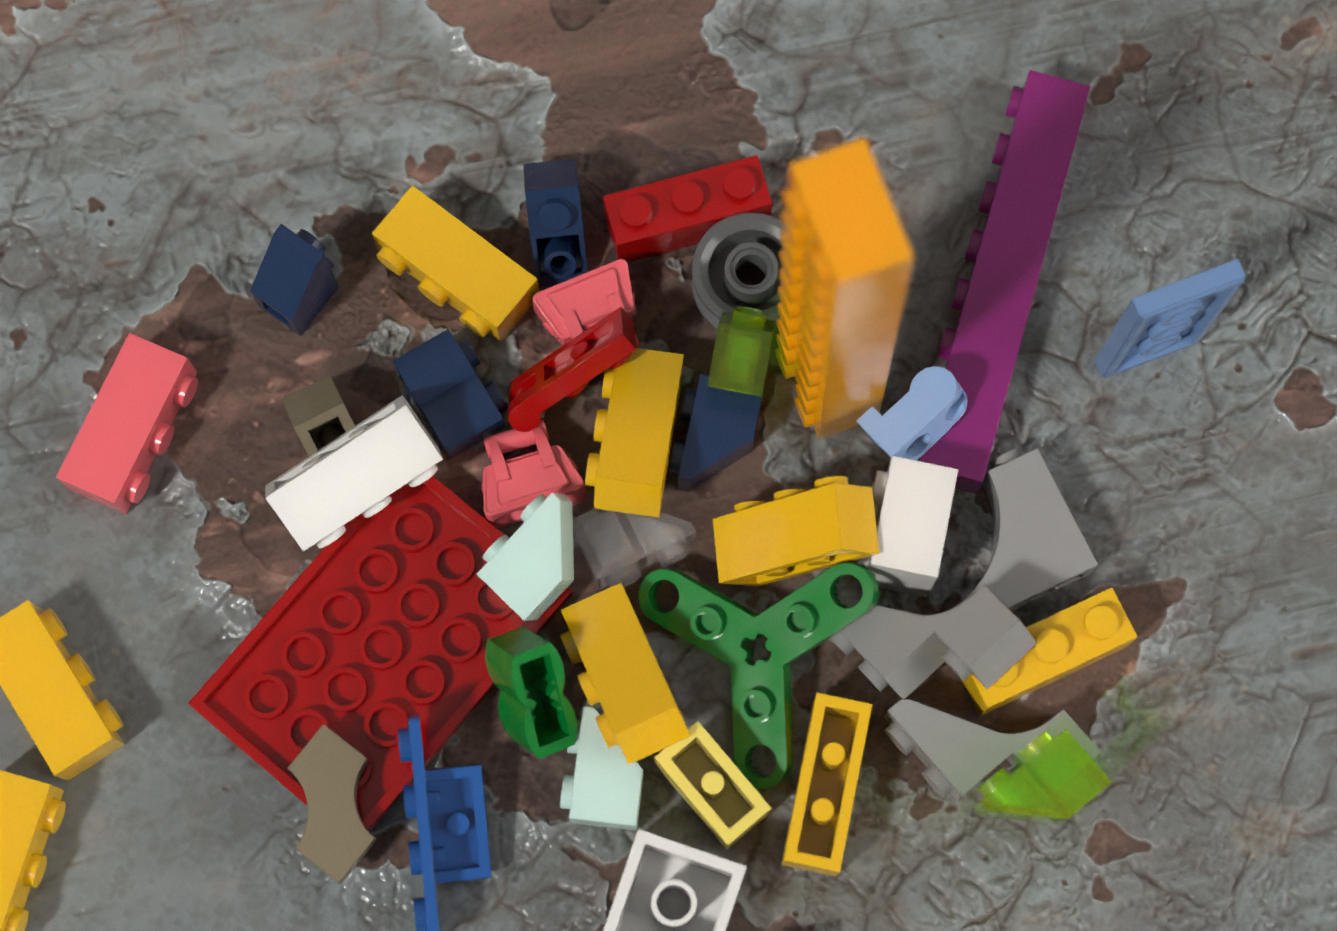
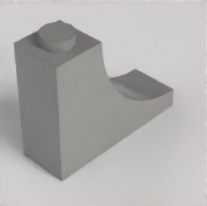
(1034, 532)

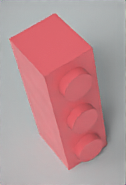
(129, 424)

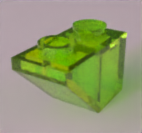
(1048, 786)

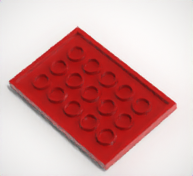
(367, 636)

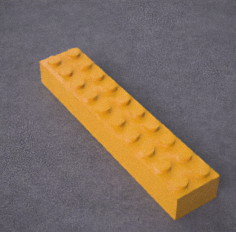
(839, 286)

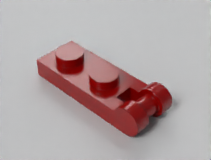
(570, 369)

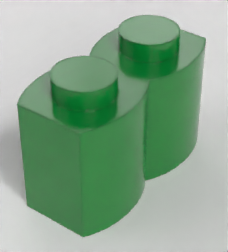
(531, 691)

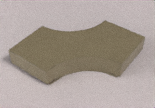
(330, 778)

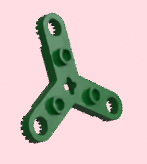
(761, 687)

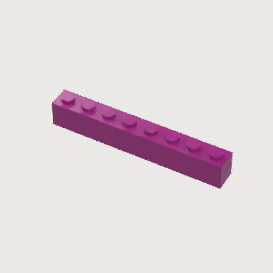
(1006, 265)

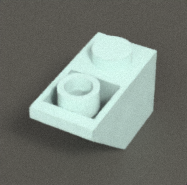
(536, 560)
(604, 785)

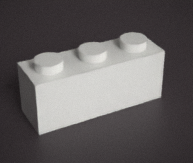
(354, 475)

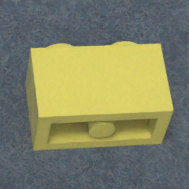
(712, 786)

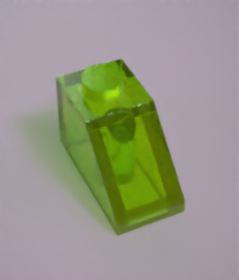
(742, 351)

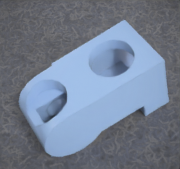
(919, 416)

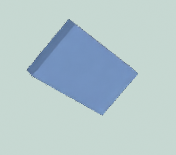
(1168, 318)

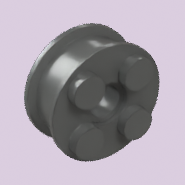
(723, 252)

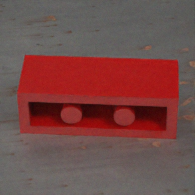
(683, 208)

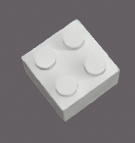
(911, 524)
(674, 888)

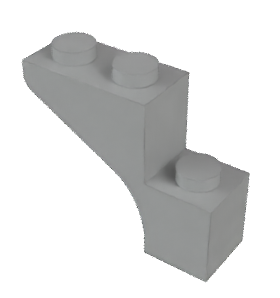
(907, 647)
(962, 752)

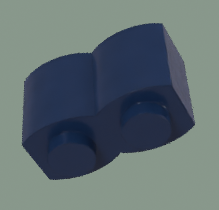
(450, 393)

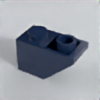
(555, 220)
(294, 279)
(718, 432)

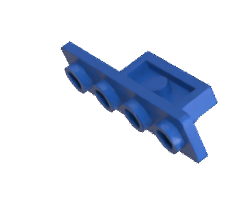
(449, 821)

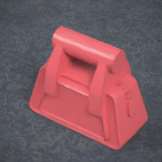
(585, 300)
(517, 481)

